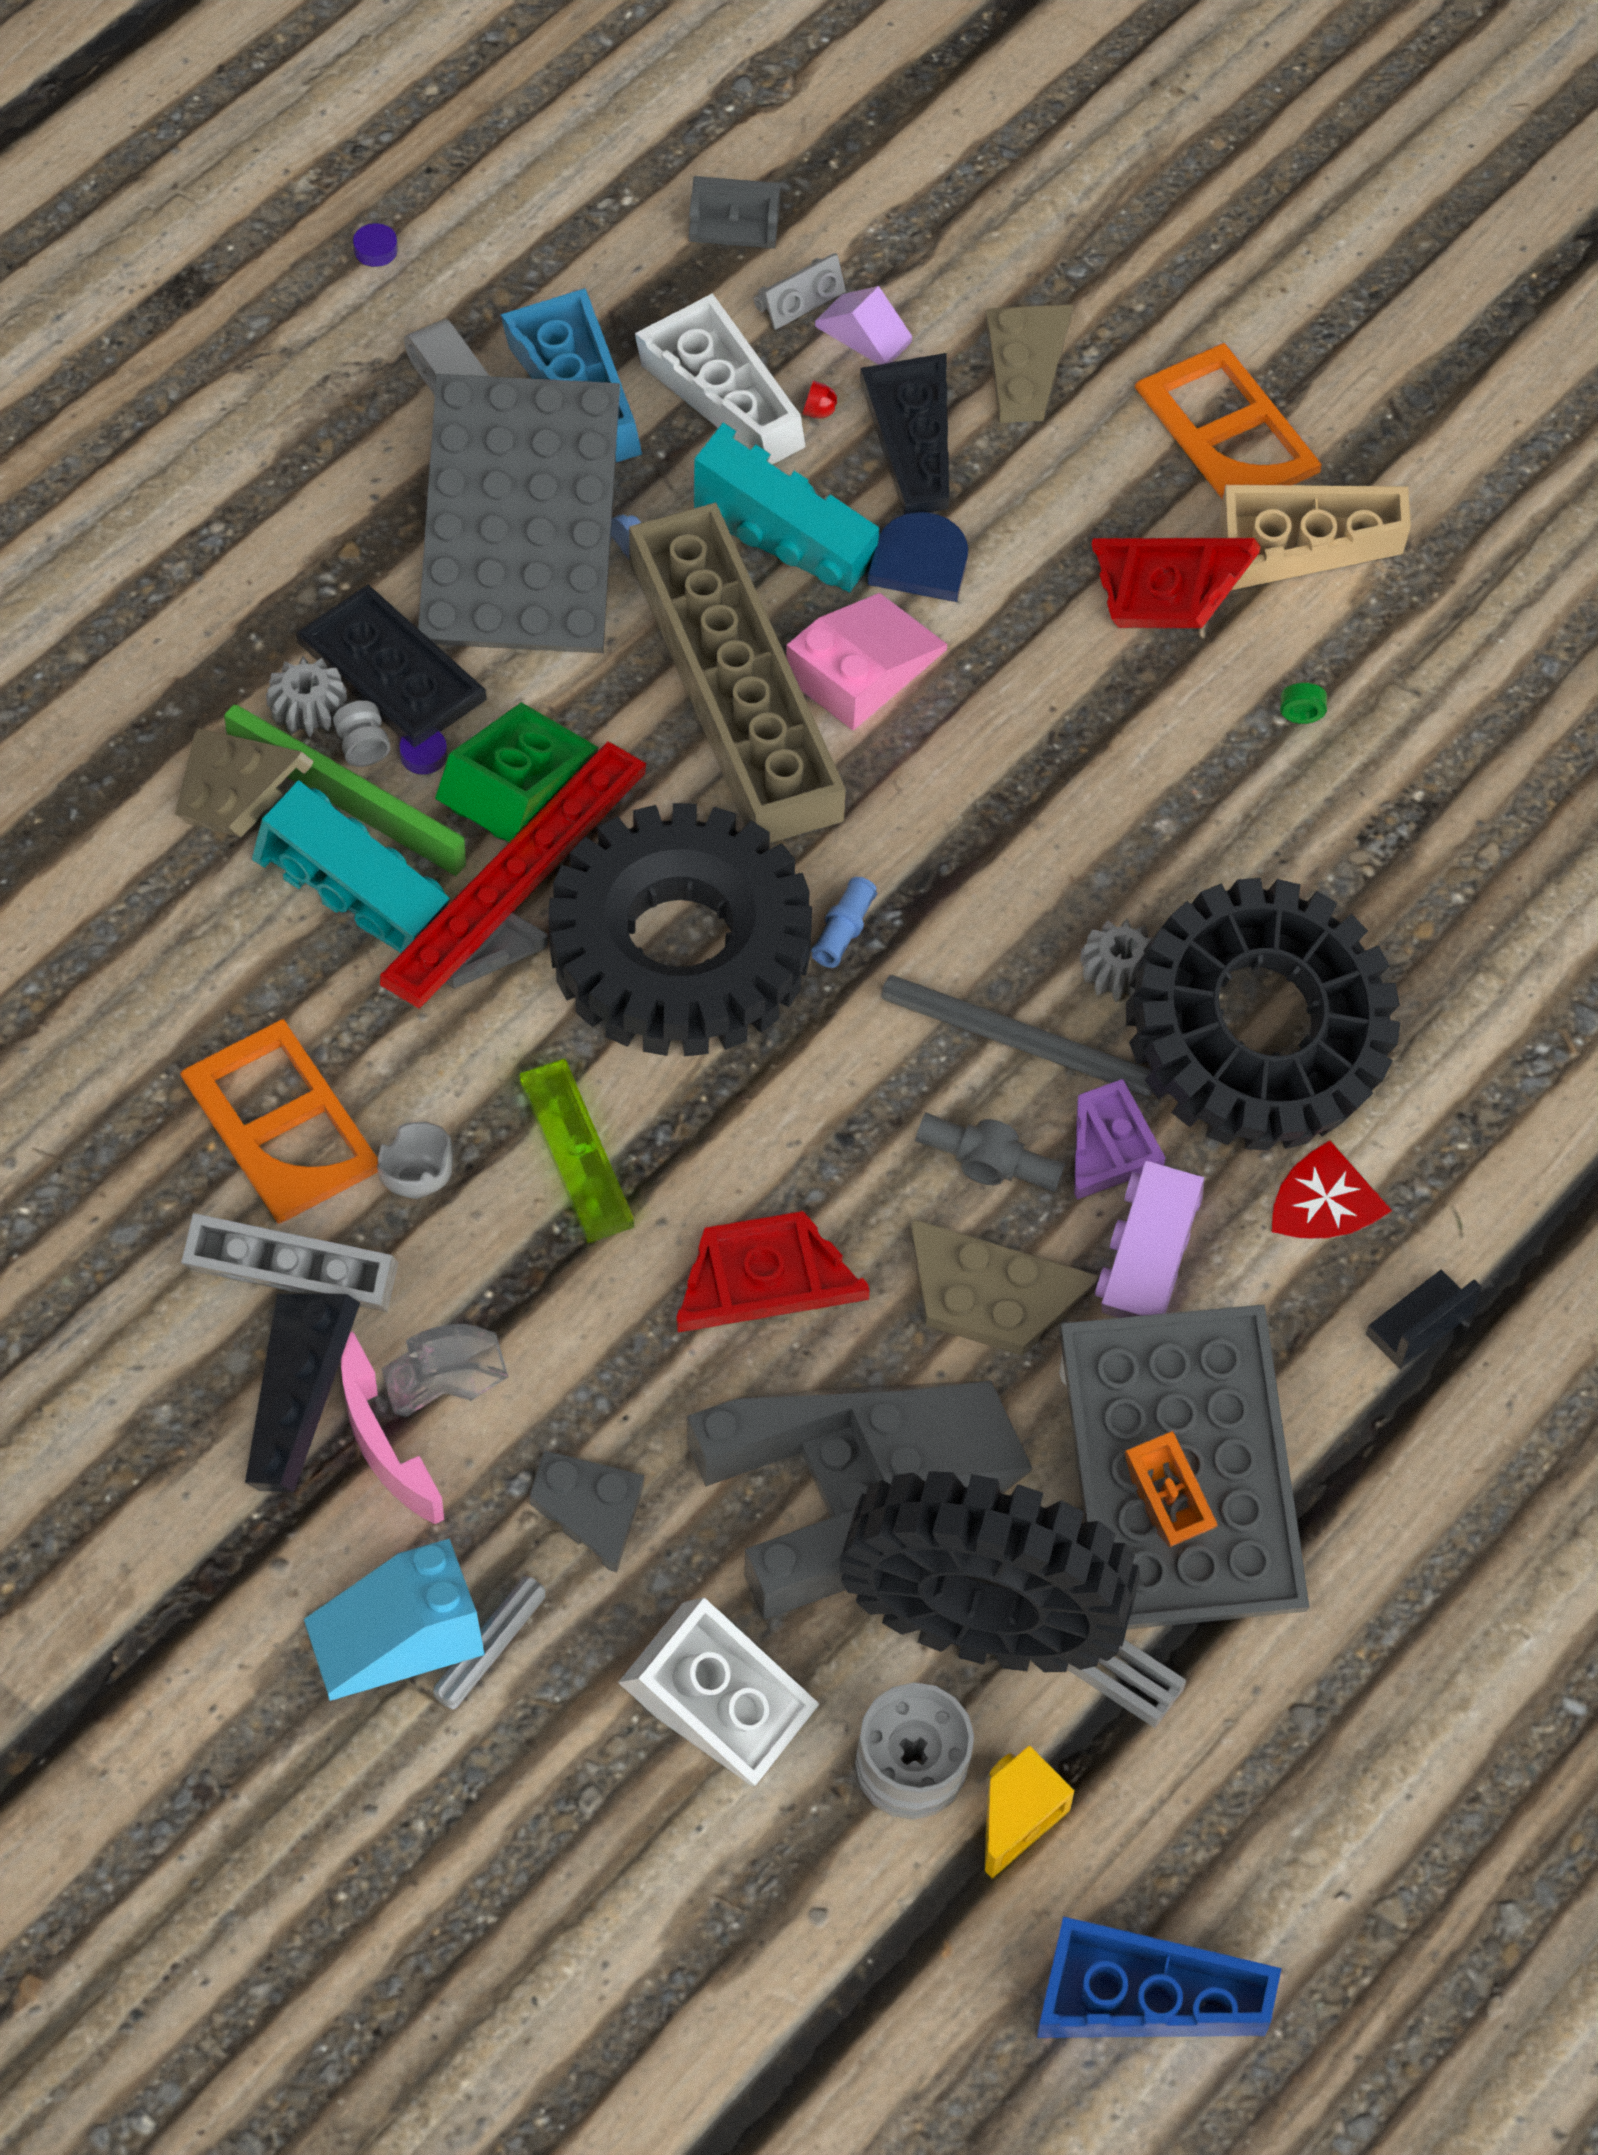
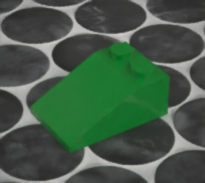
(511, 770)

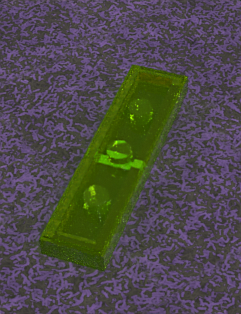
(576, 1150)

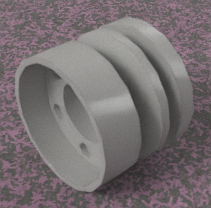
(910, 1722)

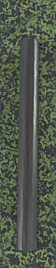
(1015, 1034)

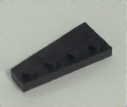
(912, 426)
(297, 1377)

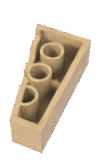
(1314, 526)

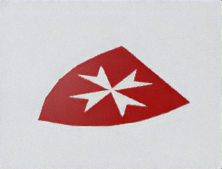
(1325, 1198)

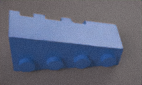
(1151, 1987)

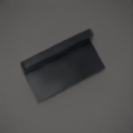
(1423, 1317)

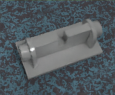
(802, 291)

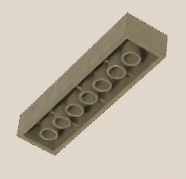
(736, 673)

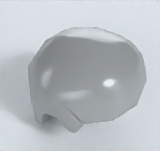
(416, 1160)

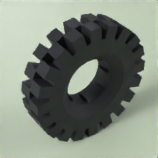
(685, 861)
(1215, 1073)
(990, 1572)

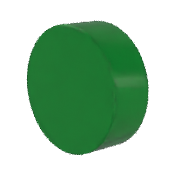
(1303, 703)

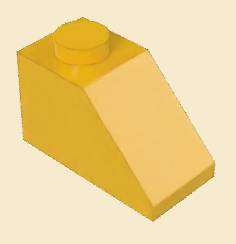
(1021, 1806)

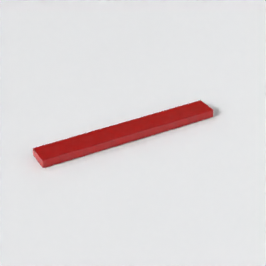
(512, 875)

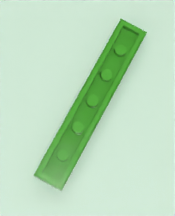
(359, 796)

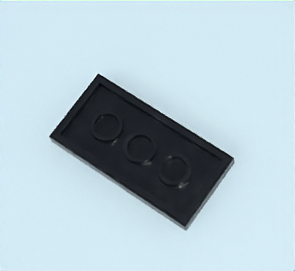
(392, 665)

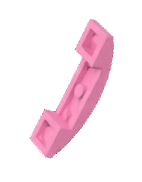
(406, 1481)

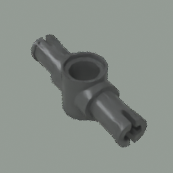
(989, 1152)

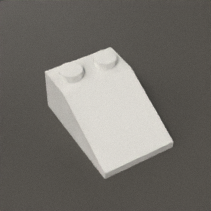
(719, 1690)

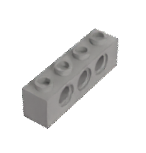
(289, 1261)

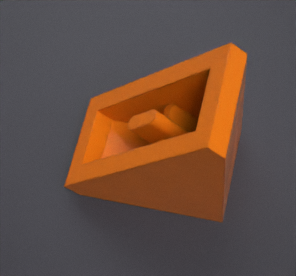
(1152, 1455)

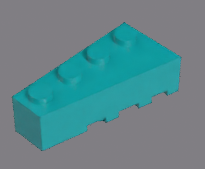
(782, 512)
(347, 867)

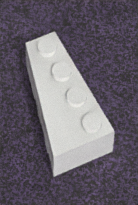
(721, 377)

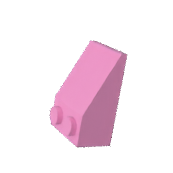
(861, 657)

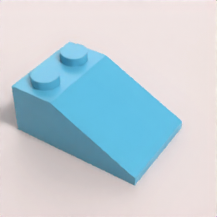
(396, 1623)

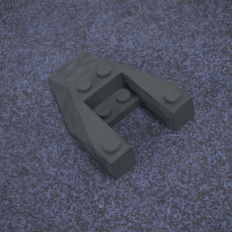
(849, 1444)

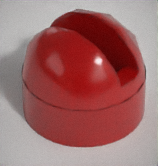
(820, 401)

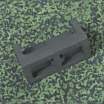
(734, 212)

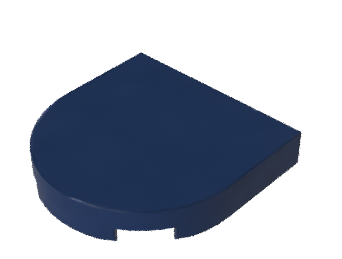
(920, 556)

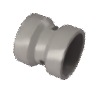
(363, 738)

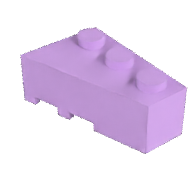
(1150, 1241)

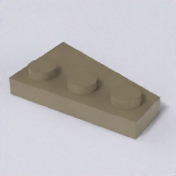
(1025, 357)

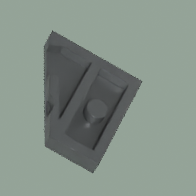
(589, 1502)

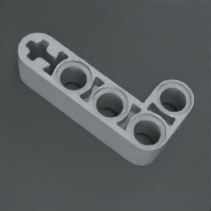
(441, 351)

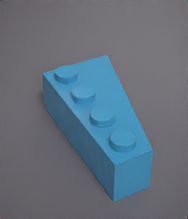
(566, 343)

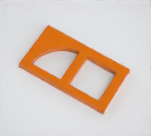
(1199, 441)
(281, 1186)

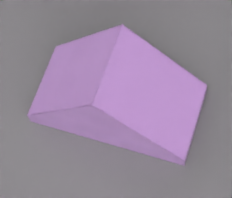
(866, 324)

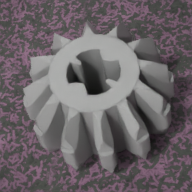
(305, 696)
(1111, 957)

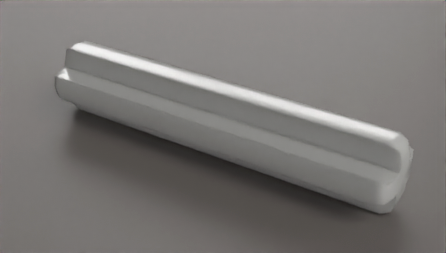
(495, 1636)

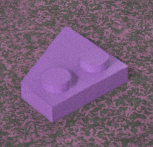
(1110, 1139)

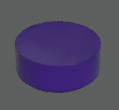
(375, 244)
(425, 757)

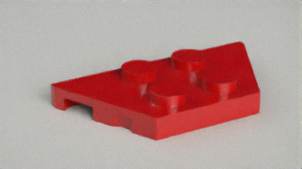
(1170, 578)
(765, 1272)

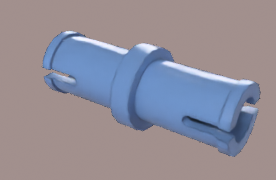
(844, 922)

